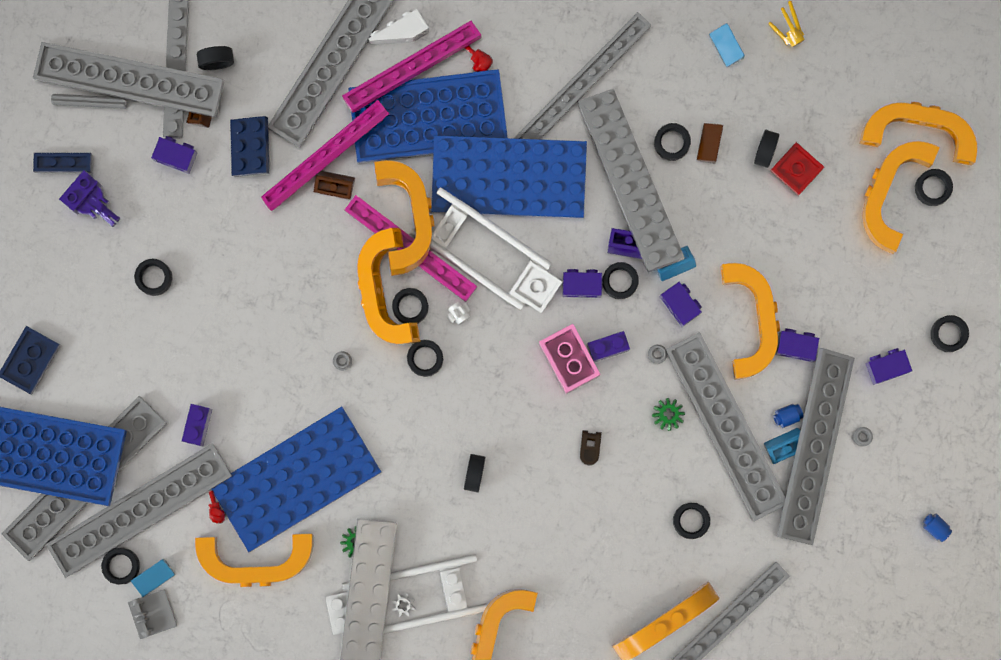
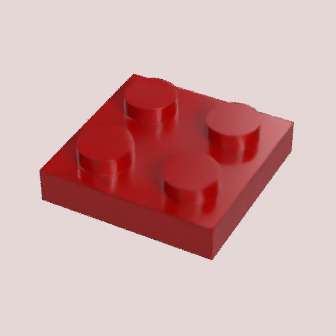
(797, 168)

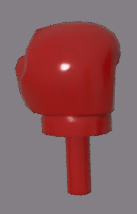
(481, 60)
(216, 514)

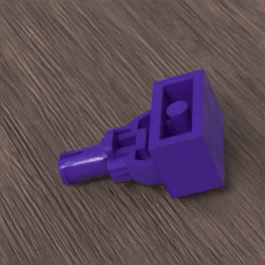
(86, 196)

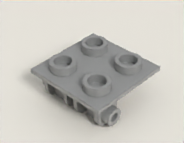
(152, 614)

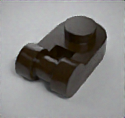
(590, 454)

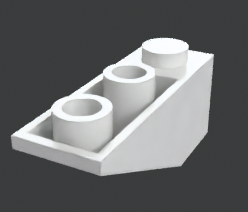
(404, 30)

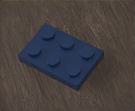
(249, 146)
(29, 360)

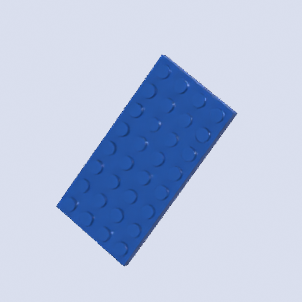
(434, 106)
(511, 175)
(59, 456)
(296, 479)

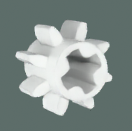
(459, 312)
(408, 606)

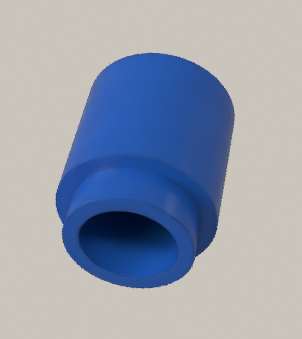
(788, 415)
(937, 527)

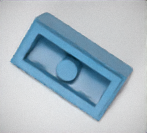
(727, 45)
(679, 267)
(783, 446)
(153, 577)

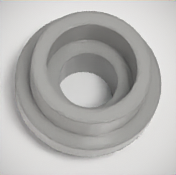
(661, 349)
(342, 354)
(869, 436)

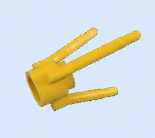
(795, 35)

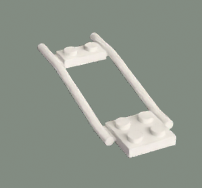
(534, 284)
(452, 589)

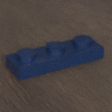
(62, 162)

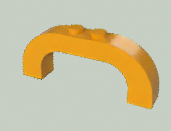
(930, 116)
(402, 175)
(876, 229)
(372, 289)
(768, 326)
(210, 561)
(491, 617)
(667, 623)

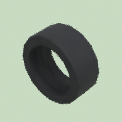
(215, 58)
(672, 127)
(766, 148)
(934, 173)
(620, 266)
(153, 291)
(413, 292)
(949, 319)
(428, 372)
(474, 473)
(691, 535)
(106, 570)

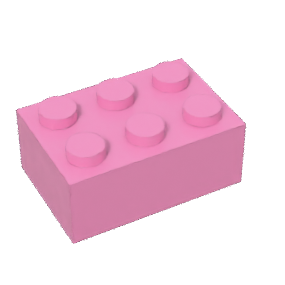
(569, 358)

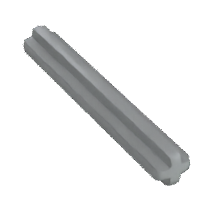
(88, 101)

